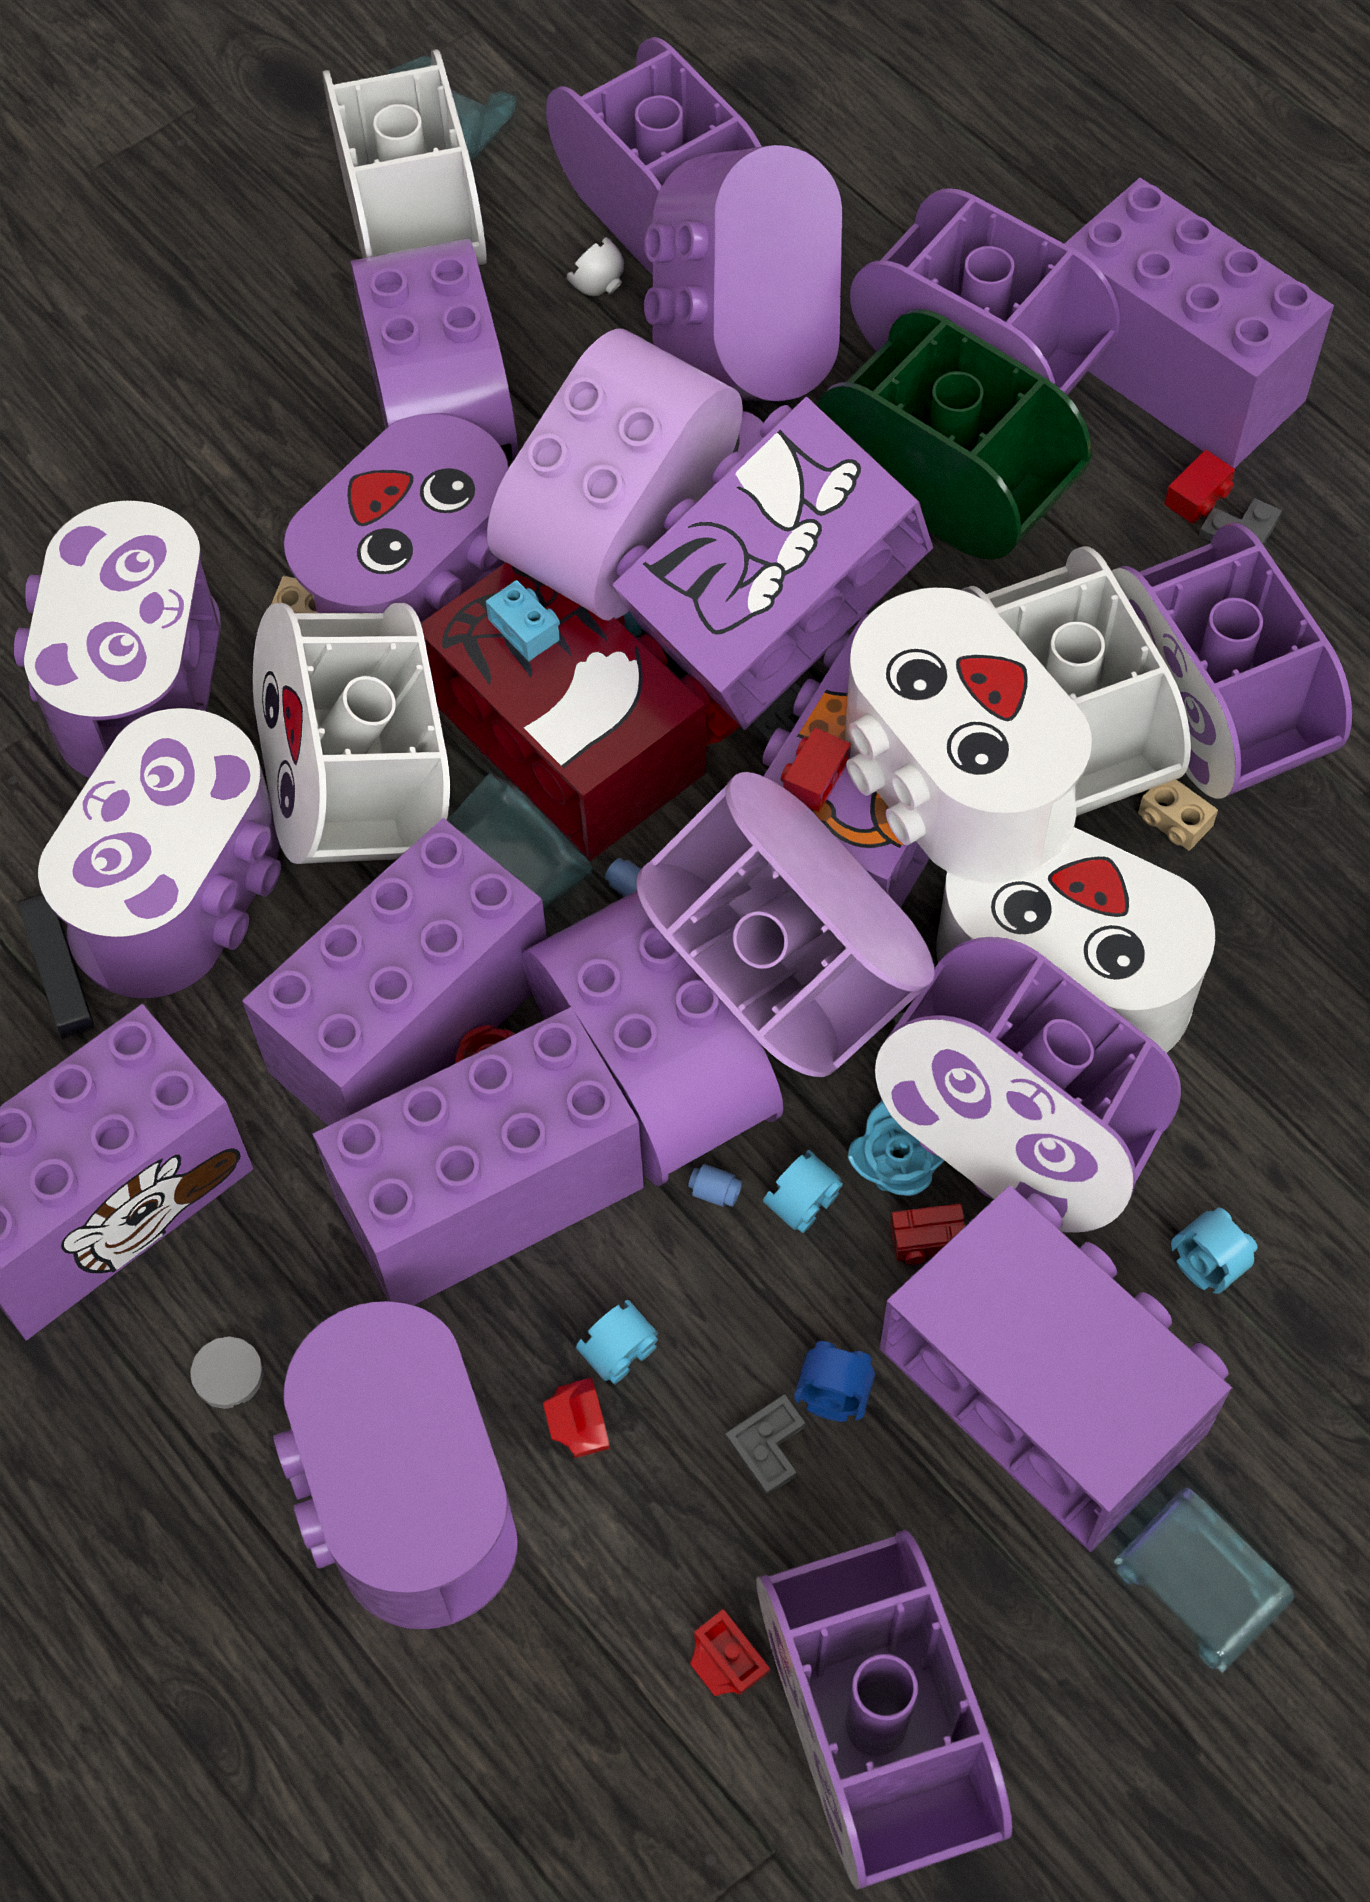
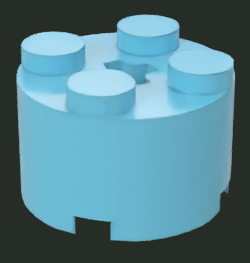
(803, 1190)
(1214, 1250)
(618, 1341)

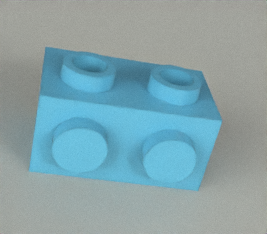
(523, 620)

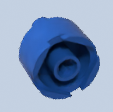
(835, 1382)

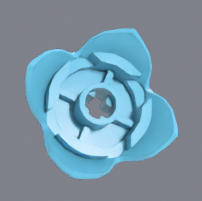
(875, 1161)

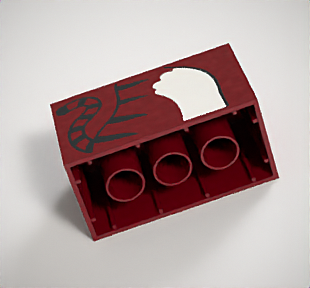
(582, 728)

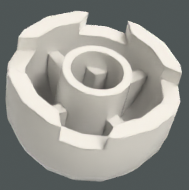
(598, 269)

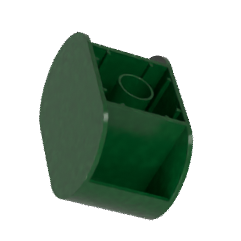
(963, 432)

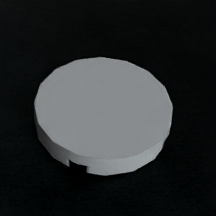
(226, 1372)

